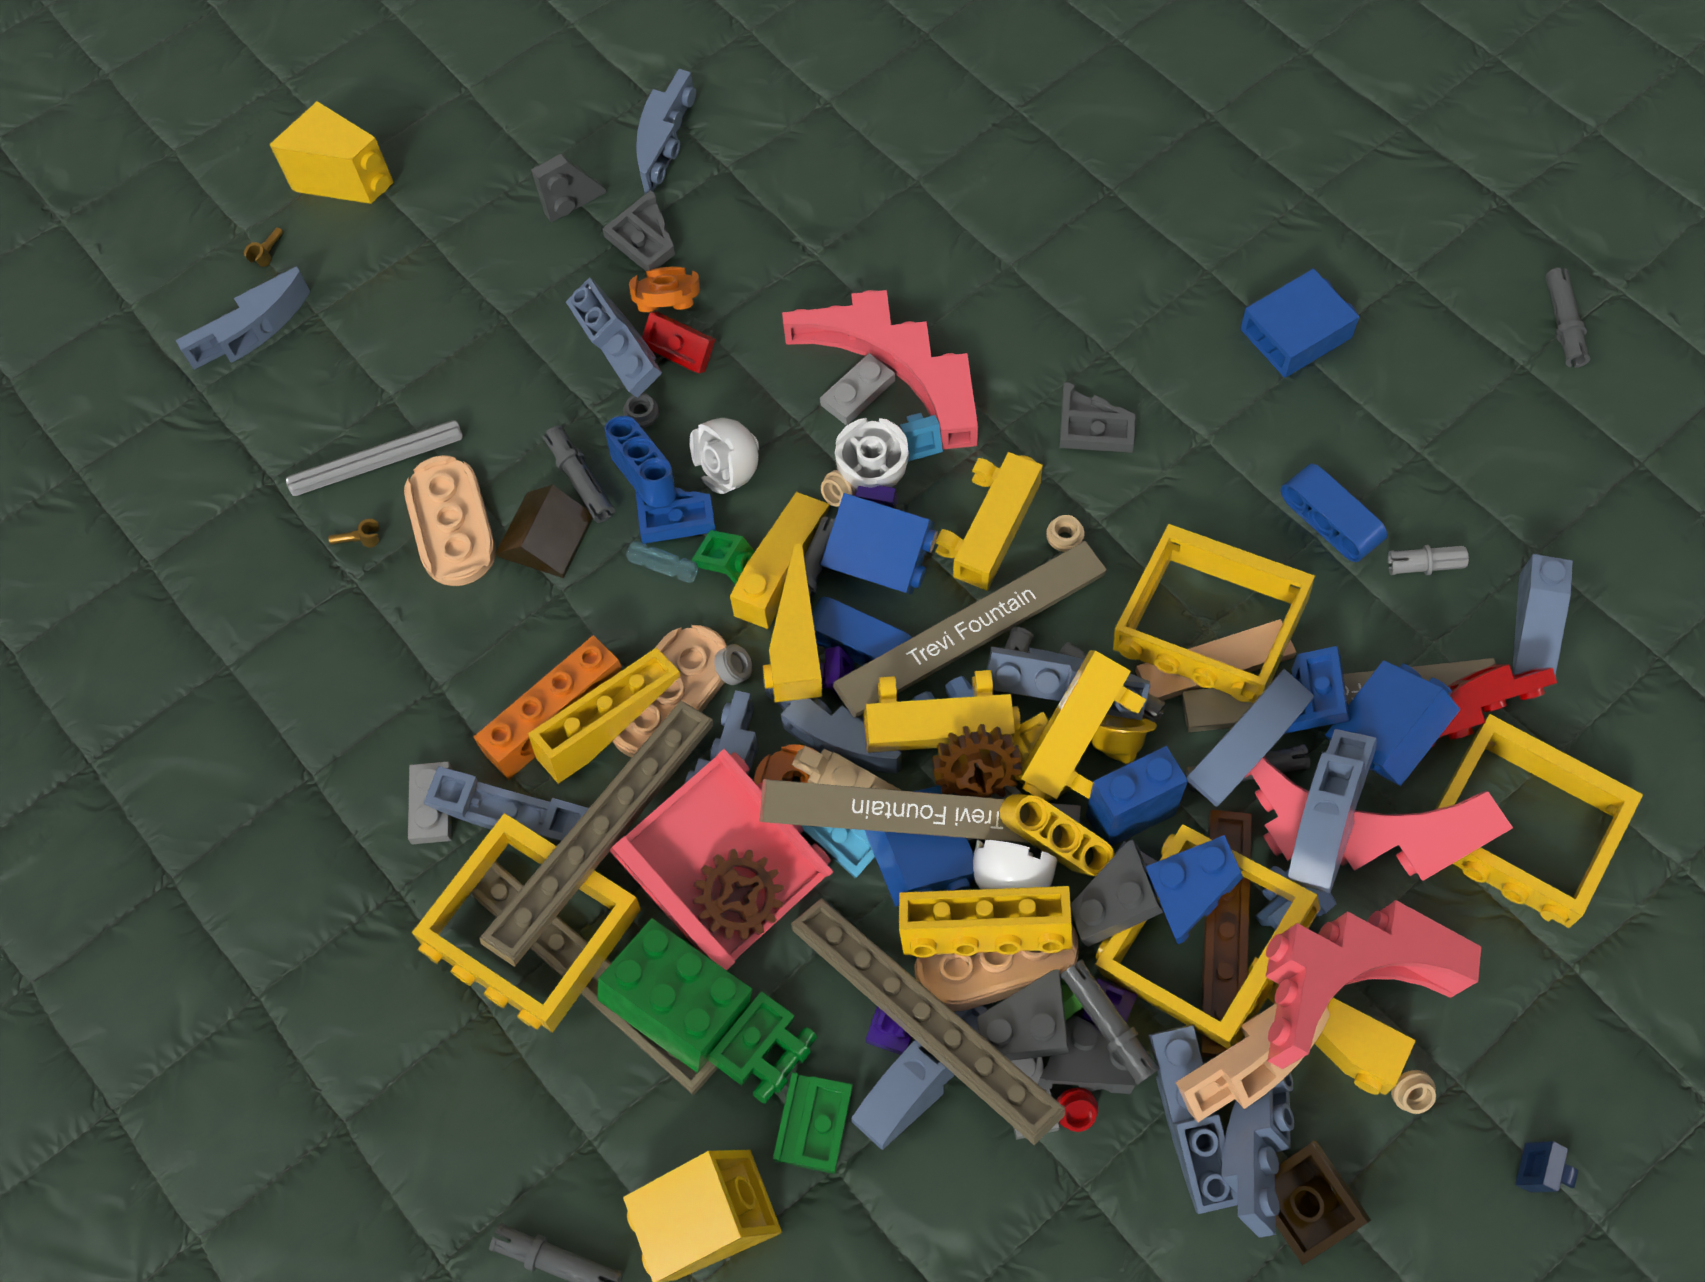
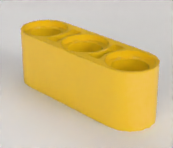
(1039, 829)

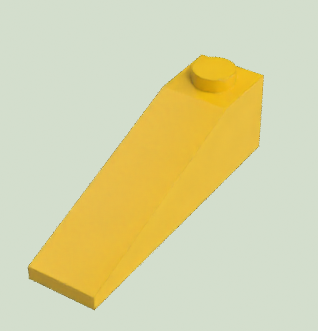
(764, 576)
(793, 648)
(597, 718)
(1361, 1046)

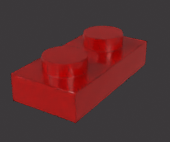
(678, 342)

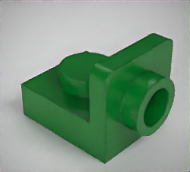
(724, 554)

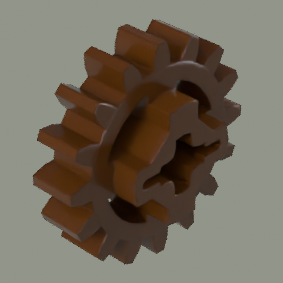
(996, 757)
(748, 911)

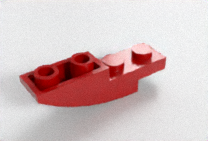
(1488, 691)

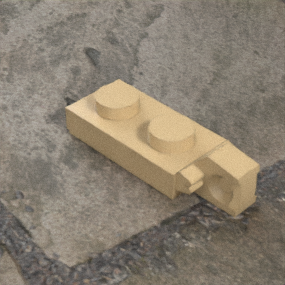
(836, 770)

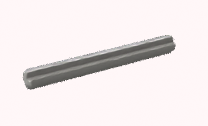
(374, 458)

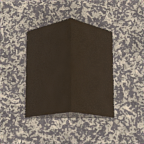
(546, 531)
(1314, 1203)

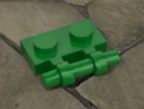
(751, 1040)

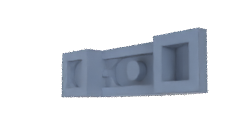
(1250, 738)
(484, 804)

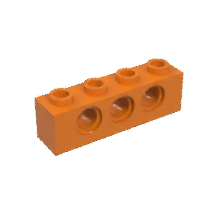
(506, 737)

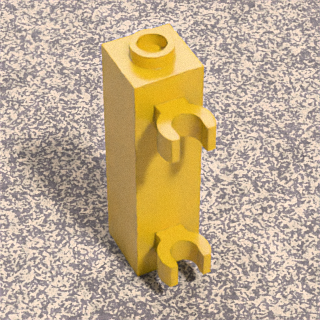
(997, 520)
(928, 722)
(1074, 725)

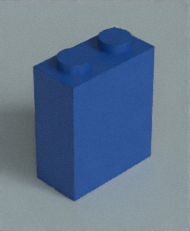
(1299, 322)
(879, 544)
(1403, 716)
(1136, 796)
(922, 861)

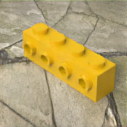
(985, 921)

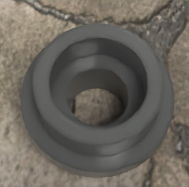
(642, 403)

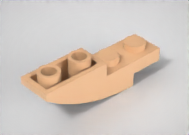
(1239, 1071)

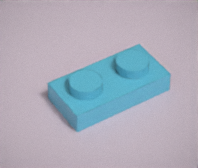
(845, 846)

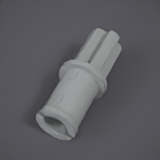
(1428, 559)

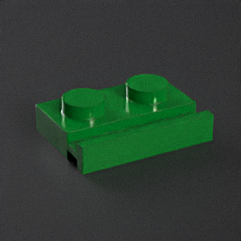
(813, 1123)

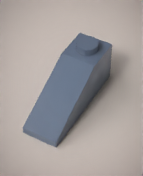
(1541, 612)

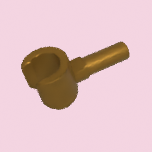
(259, 252)
(364, 527)

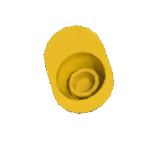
(1122, 737)

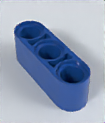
(640, 461)
(1333, 512)
(854, 631)

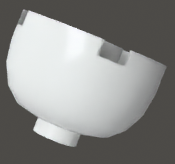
(725, 453)
(872, 453)
(1011, 866)

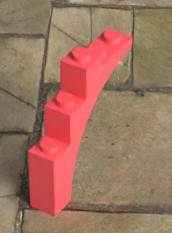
(866, 328)
(1426, 839)
(1348, 950)

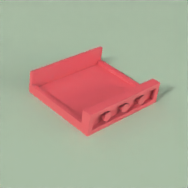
(709, 818)

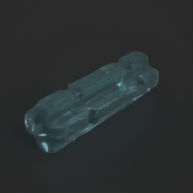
(662, 561)

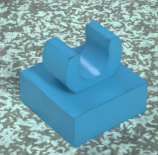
(922, 436)

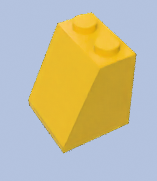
(331, 157)
(701, 1214)

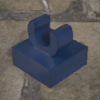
(1544, 1168)

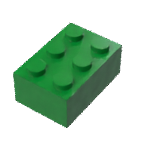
(673, 994)

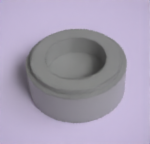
(733, 664)

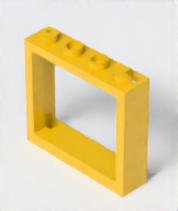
(1230, 565)
(1565, 774)
(1255, 988)
(500, 991)

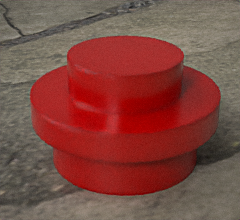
(1080, 1109)

